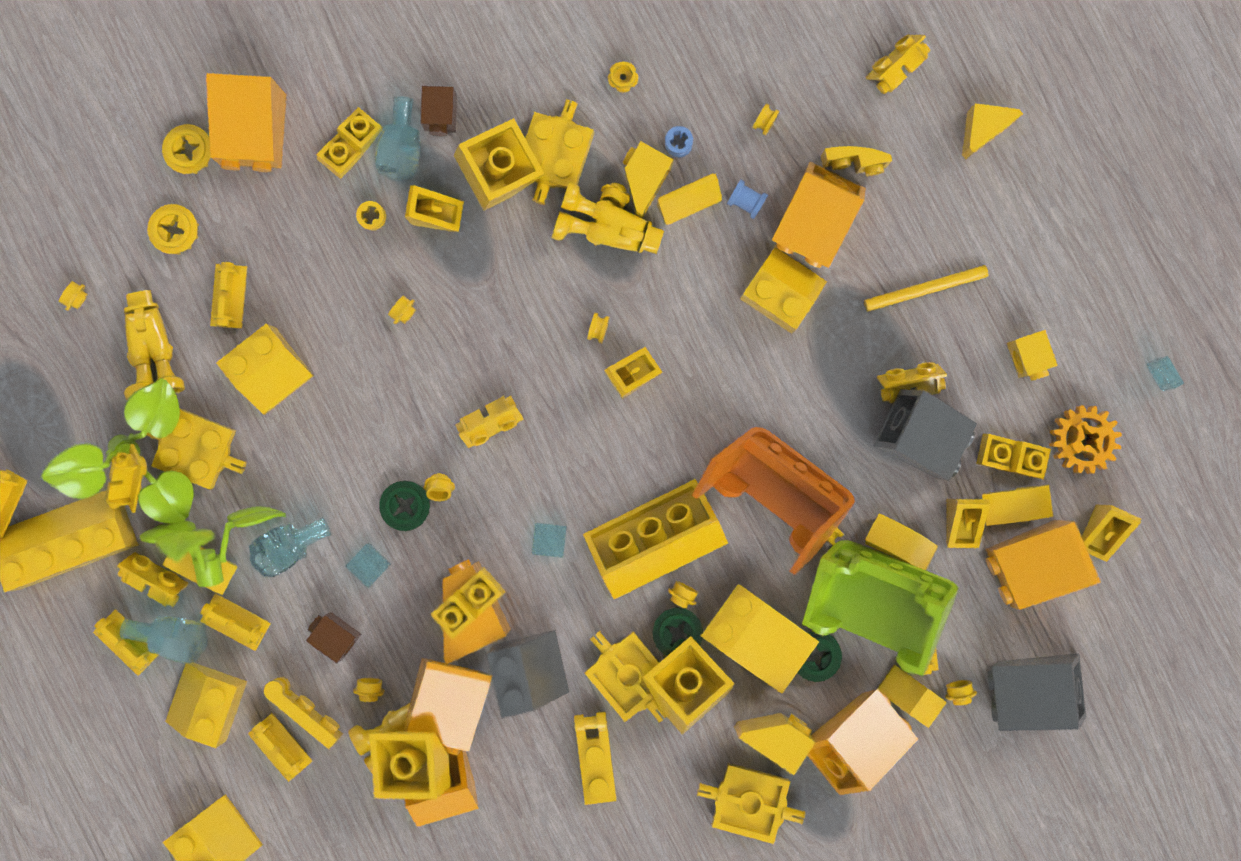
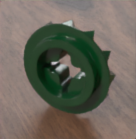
(389, 505)
(674, 617)
(829, 662)

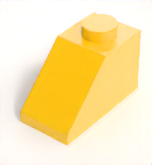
(645, 174)

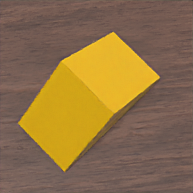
(984, 124)
(433, 210)
(632, 372)
(965, 522)
(1108, 530)
(911, 696)

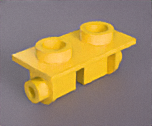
(907, 54)
(228, 295)
(925, 377)
(476, 429)
(127, 477)
(11, 490)
(141, 571)
(234, 621)
(131, 652)
(280, 747)

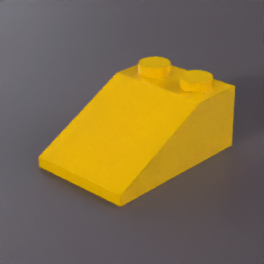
(760, 638)

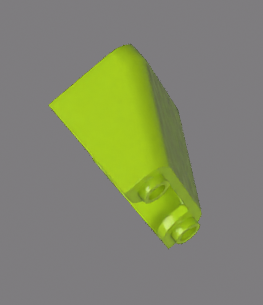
(880, 602)

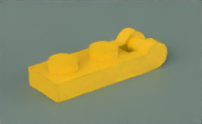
(302, 712)
(595, 759)

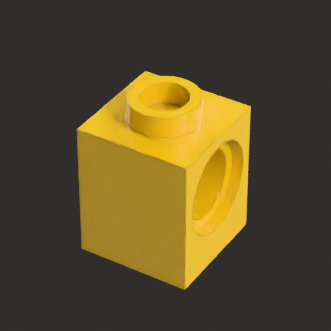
(1032, 355)

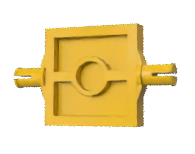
(559, 149)
(197, 450)
(620, 675)
(750, 803)

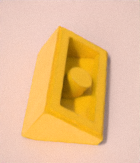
(689, 199)

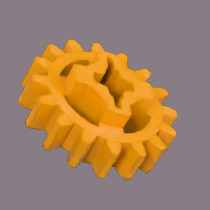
(1093, 449)

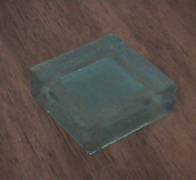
(1165, 373)
(549, 540)
(368, 565)

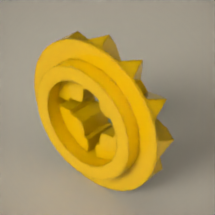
(175, 143)
(167, 216)

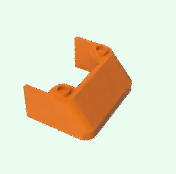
(784, 485)

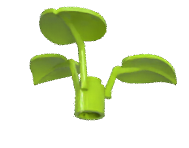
(80, 468)
(182, 537)

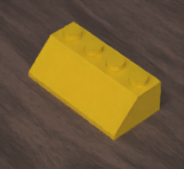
(654, 539)
(63, 541)

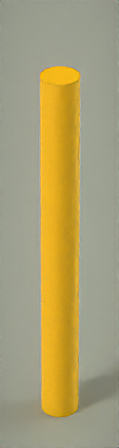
(926, 288)

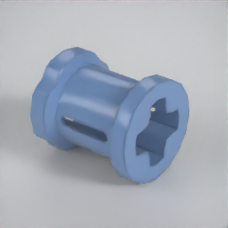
(747, 199)

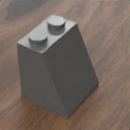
(926, 434)
(527, 673)
(1038, 693)

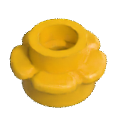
(626, 69)
(616, 194)
(73, 296)
(402, 310)
(439, 487)
(683, 594)
(369, 689)
(960, 692)

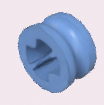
(674, 151)

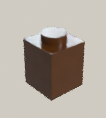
(438, 110)
(332, 636)

